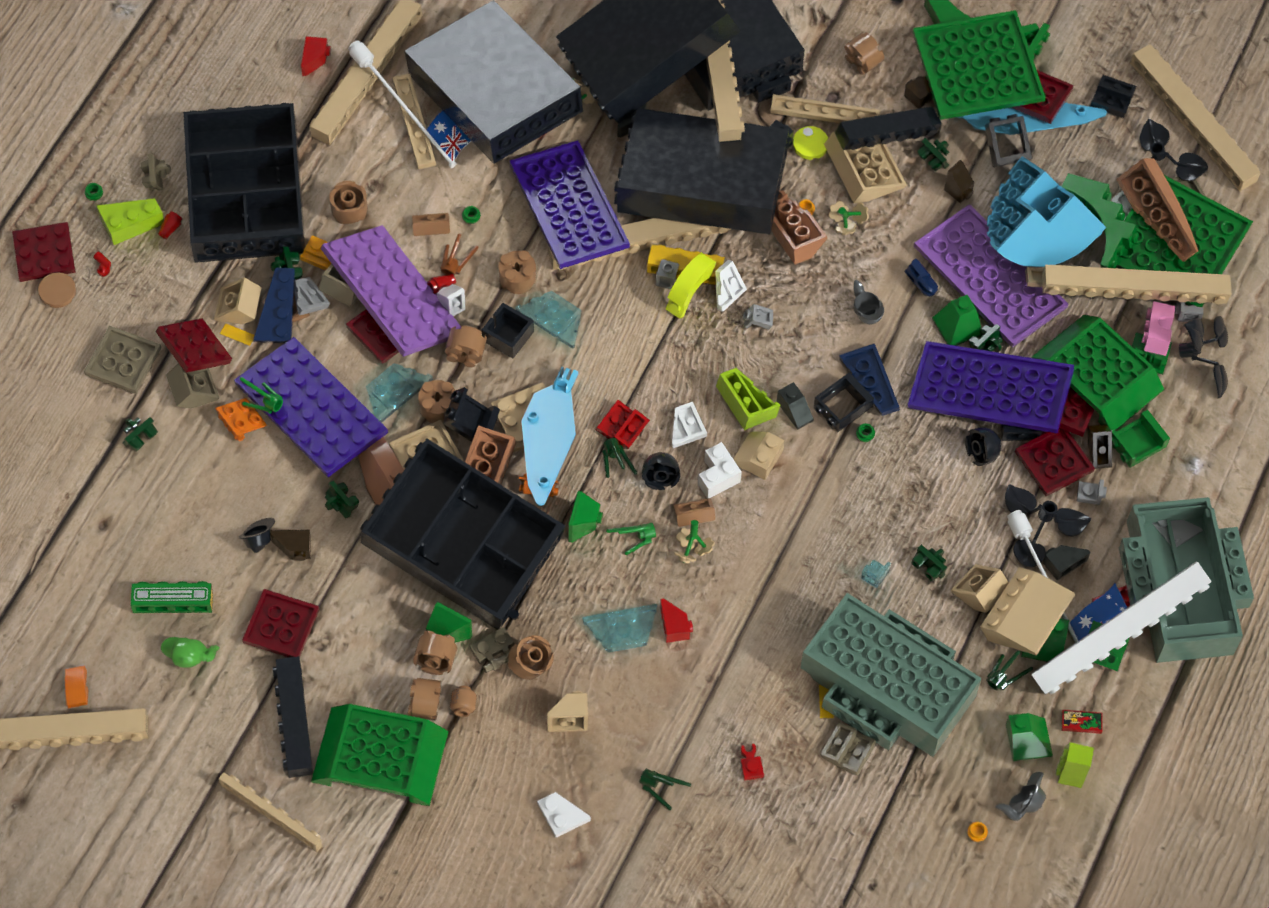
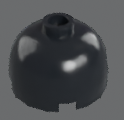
(983, 445)
(660, 471)

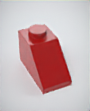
(314, 54)
(675, 622)

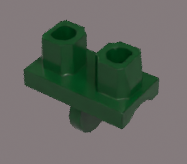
(928, 149)
(287, 260)
(989, 341)
(133, 438)
(338, 500)
(932, 559)

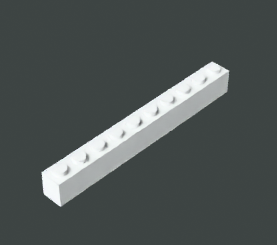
(1121, 627)

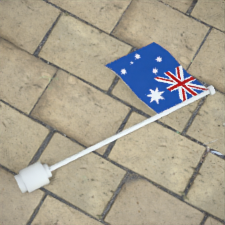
(442, 131)
(1099, 610)

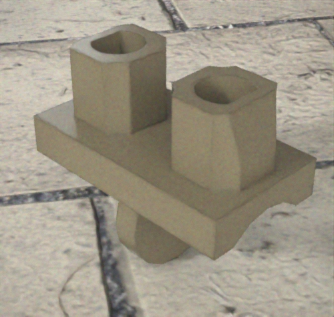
(156, 169)

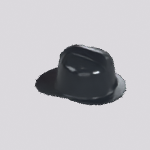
(258, 534)

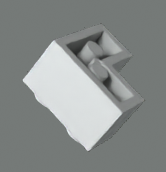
(721, 473)

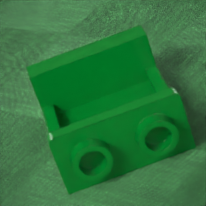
(1139, 439)

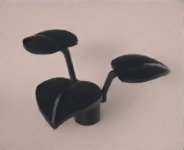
(1156, 136)
(1194, 348)
(1069, 521)

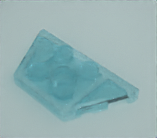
(554, 316)
(394, 389)
(622, 628)

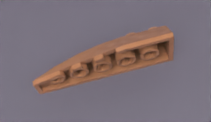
(1157, 204)
(796, 230)
(491, 453)
(379, 469)

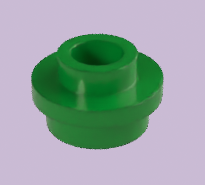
(93, 187)
(471, 210)
(865, 428)

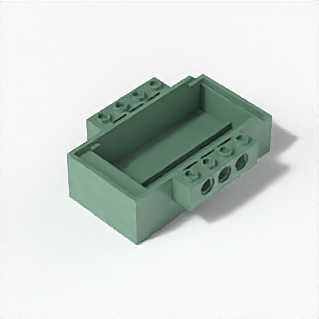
(1210, 621)
(888, 677)

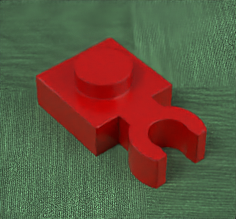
(751, 765)

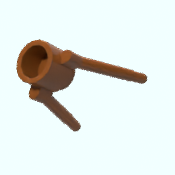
(450, 265)

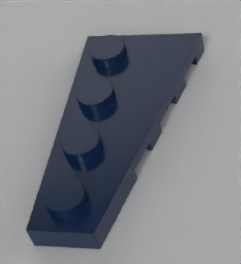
(277, 313)
(870, 373)

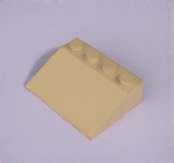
(866, 170)
(1026, 612)

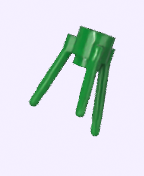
(272, 401)
(644, 532)

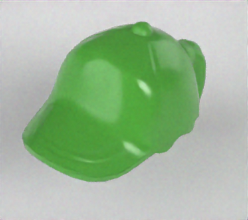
(187, 651)

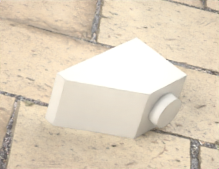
(452, 299)

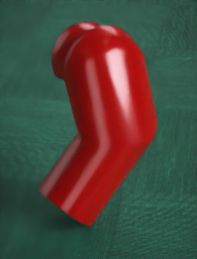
(105, 264)

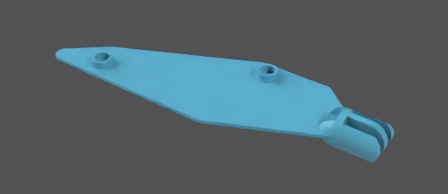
(1068, 115)
(548, 433)

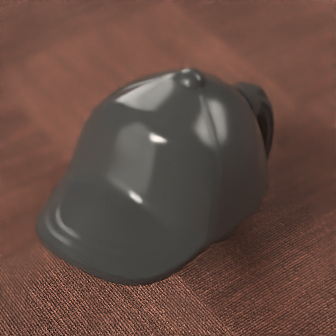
(867, 305)
(1027, 801)

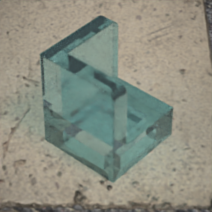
(875, 573)

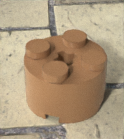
(863, 52)
(348, 202)
(517, 271)
(465, 345)
(435, 399)
(435, 653)
(530, 657)
(425, 698)

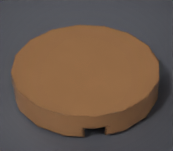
(57, 290)

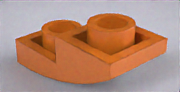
(76, 687)

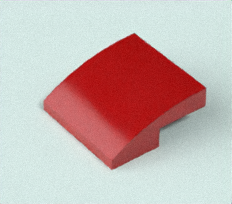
(622, 424)

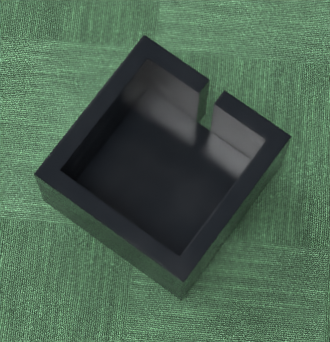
(510, 330)

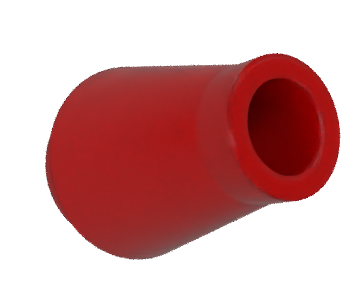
(170, 224)
(439, 282)

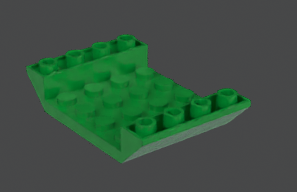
(1106, 369)
(381, 752)

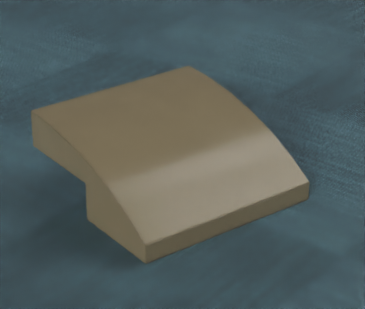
(848, 748)

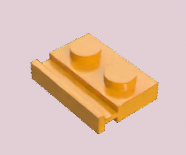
(314, 255)

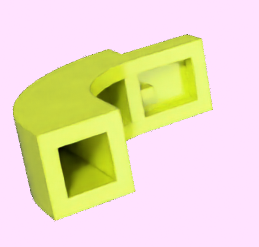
(688, 282)

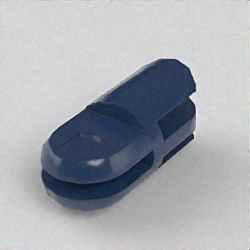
(921, 278)

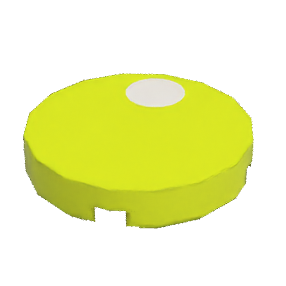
(810, 142)

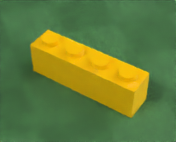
(678, 256)

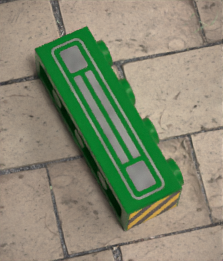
(172, 597)

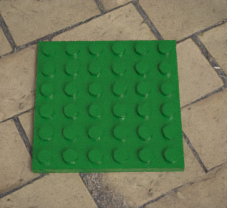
(978, 65)
(1215, 230)

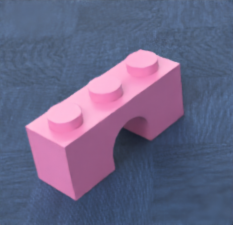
(1158, 328)

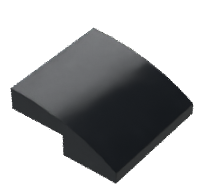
(1113, 96)

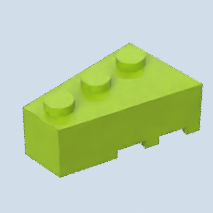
(130, 218)
(745, 400)
(1074, 764)

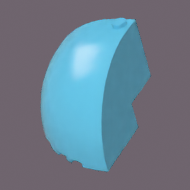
(1038, 219)

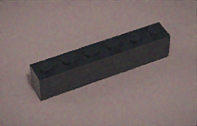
(888, 128)
(294, 717)

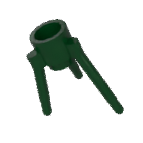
(614, 450)
(997, 679)
(652, 778)

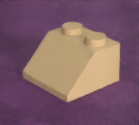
(238, 302)
(759, 453)
(981, 587)
(569, 713)

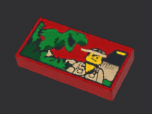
(1081, 721)

